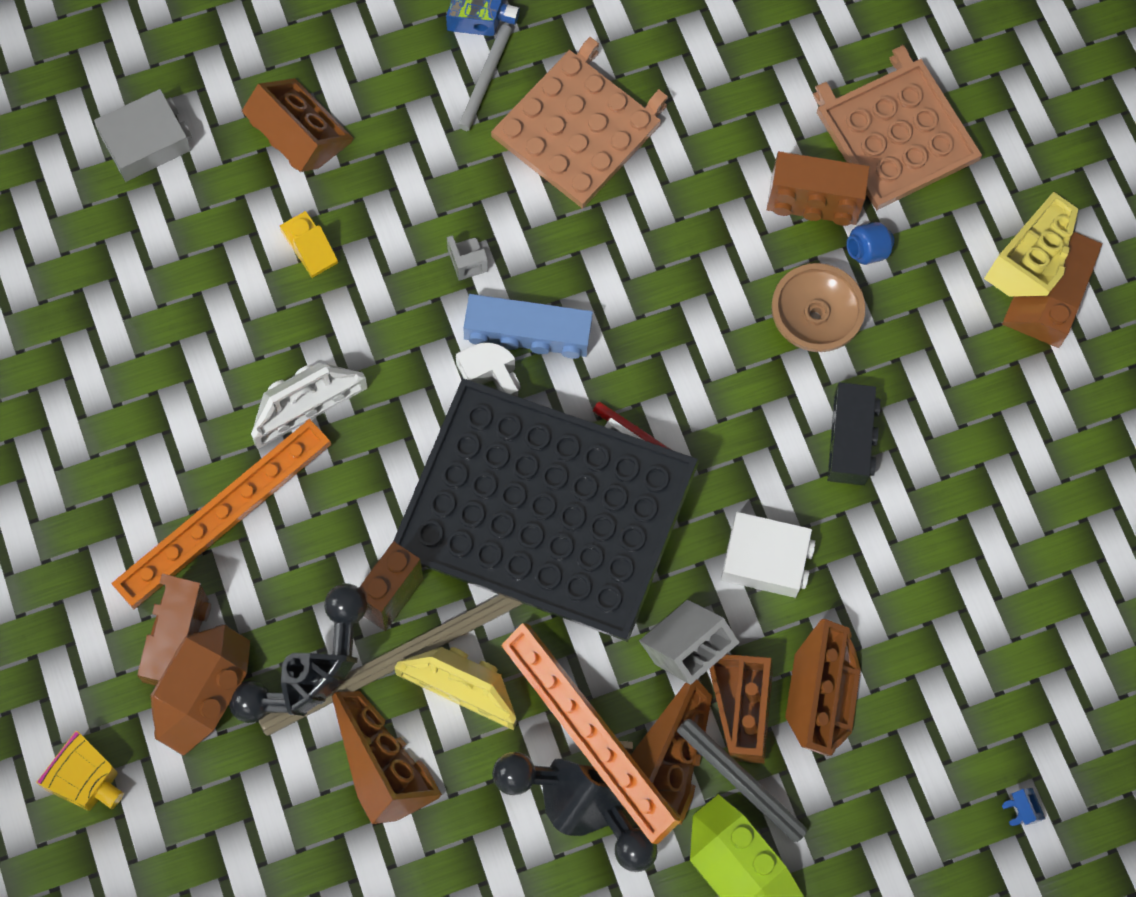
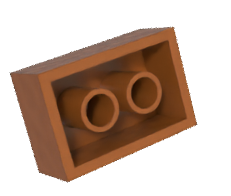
(817, 188)

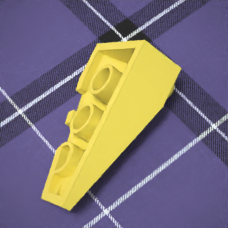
(1037, 253)

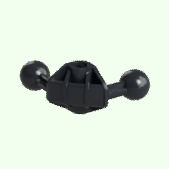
(308, 676)
(577, 804)

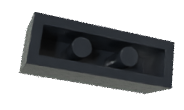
(853, 434)

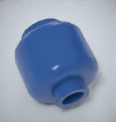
(870, 243)

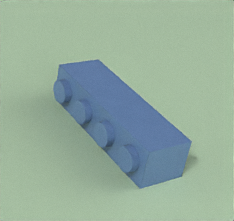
(527, 326)

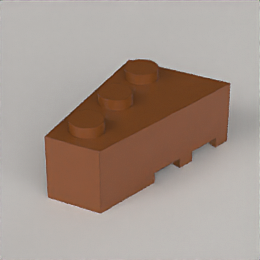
(743, 701)

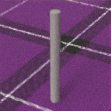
(485, 77)

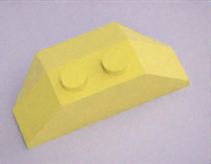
(461, 681)

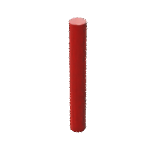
(607, 413)

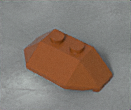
(198, 686)
(824, 688)

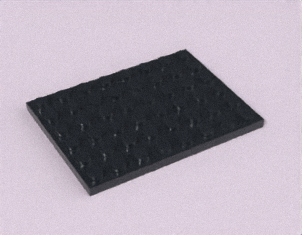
(546, 508)

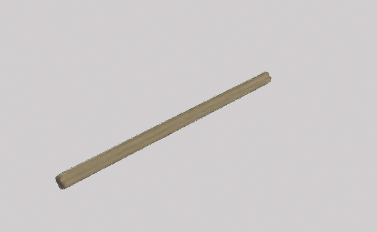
(386, 663)

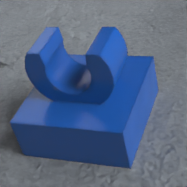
(1027, 805)

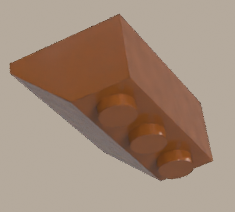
(296, 124)

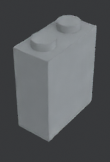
(144, 134)
(689, 641)

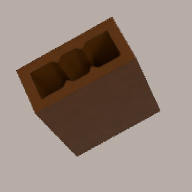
(391, 585)

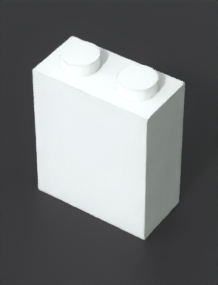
(768, 555)

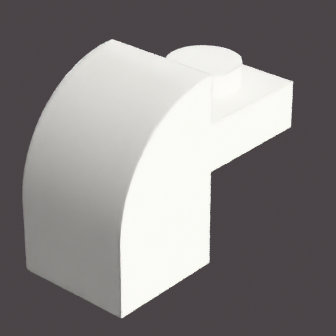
(489, 363)

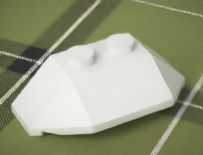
(303, 398)

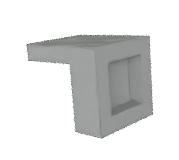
(467, 257)

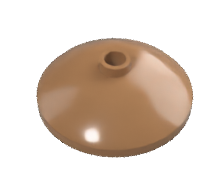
(823, 291)

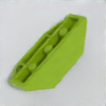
(735, 855)

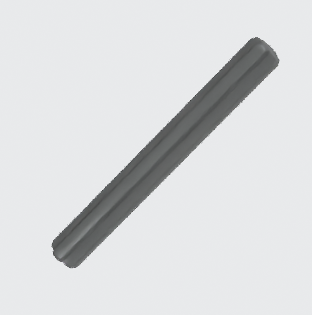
(742, 780)

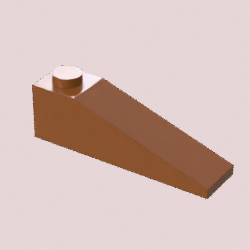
(1052, 315)
(666, 755)
(383, 773)

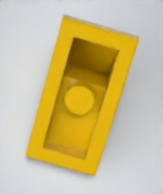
(309, 243)

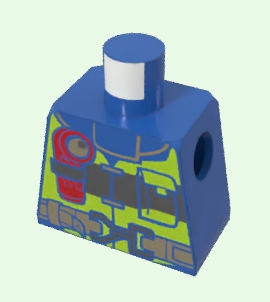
(480, 16)

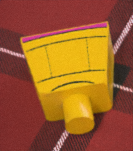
(81, 775)

